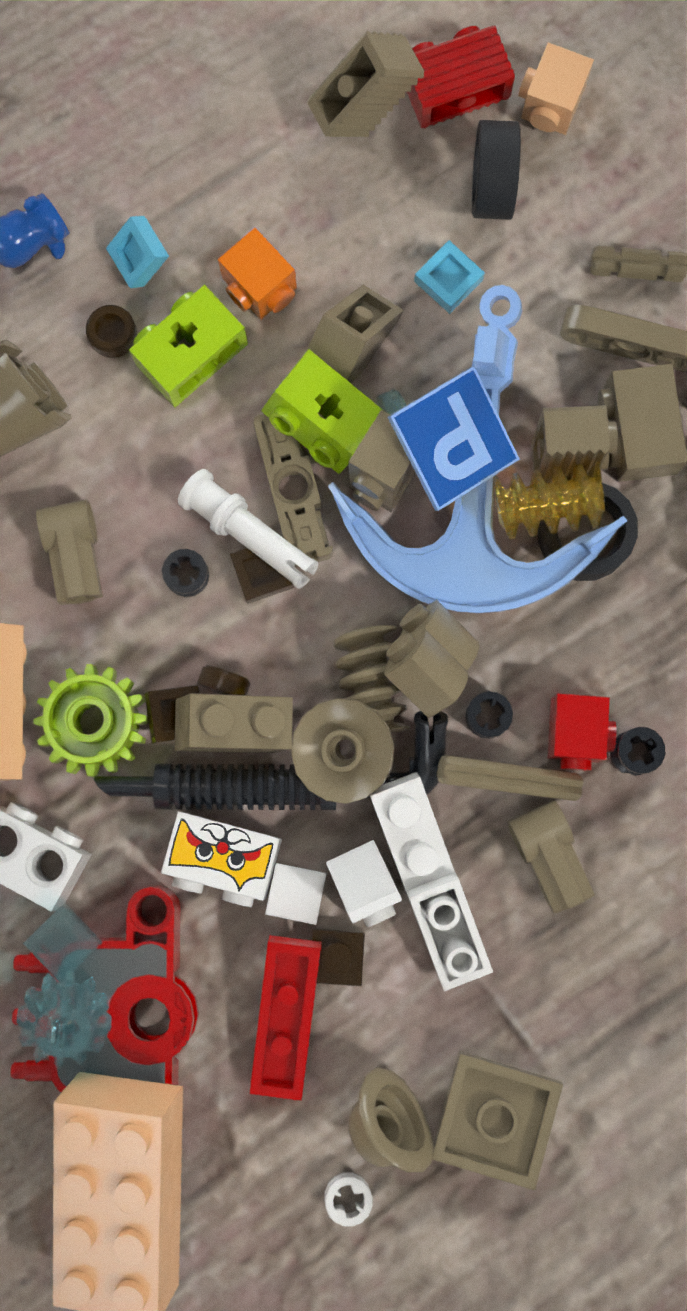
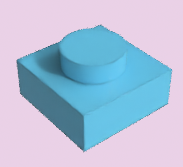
(137, 251)
(449, 276)

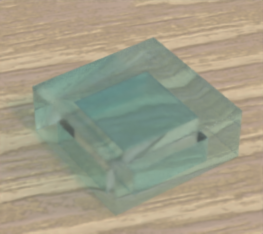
(62, 942)

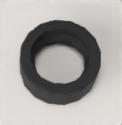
(496, 169)
(617, 506)

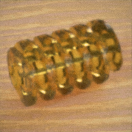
(550, 500)

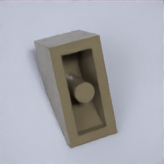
(354, 331)

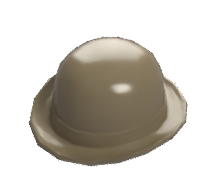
(390, 1124)

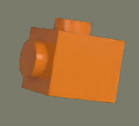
(257, 275)

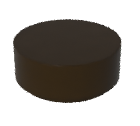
(111, 331)
(223, 681)

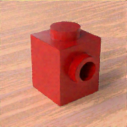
(580, 731)

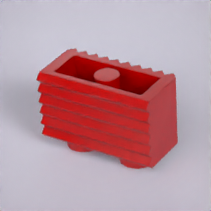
(461, 75)

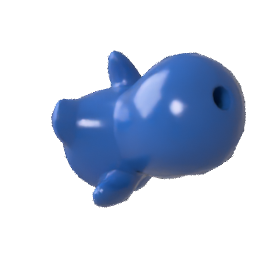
(29, 230)

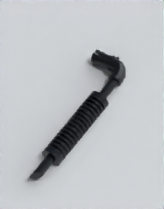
(263, 785)

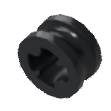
(174, 582)
(503, 720)

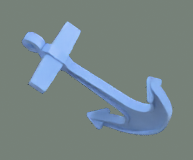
(466, 564)

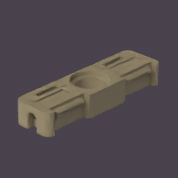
(297, 518)

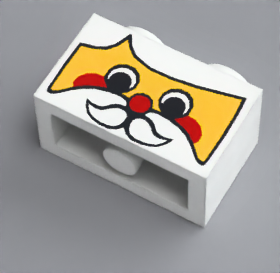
(221, 858)

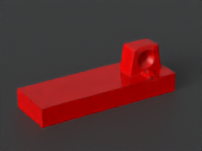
(285, 1017)

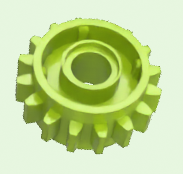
(64, 713)

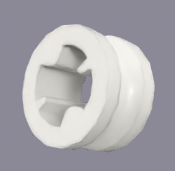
(337, 1211)

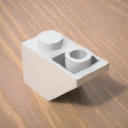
(364, 884)

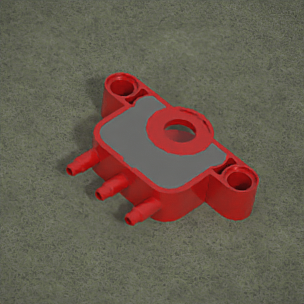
(128, 971)

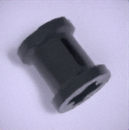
(652, 756)

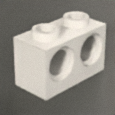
(22, 868)

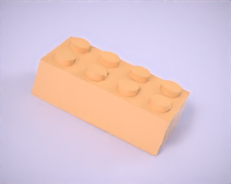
(116, 1194)

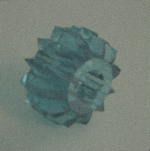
(61, 1037)

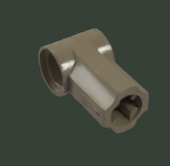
(69, 538)
(546, 843)

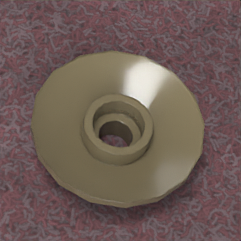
(319, 757)

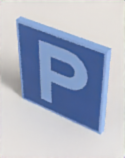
(453, 438)

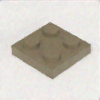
(496, 1120)

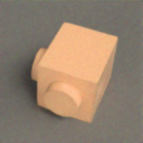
(554, 88)

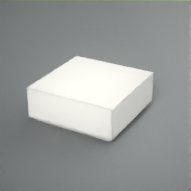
(295, 893)

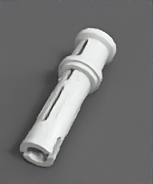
(230, 516)

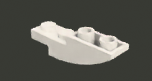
(430, 881)

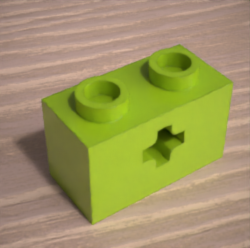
(180, 369)
(315, 389)

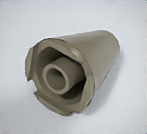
(27, 401)

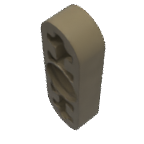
(625, 336)

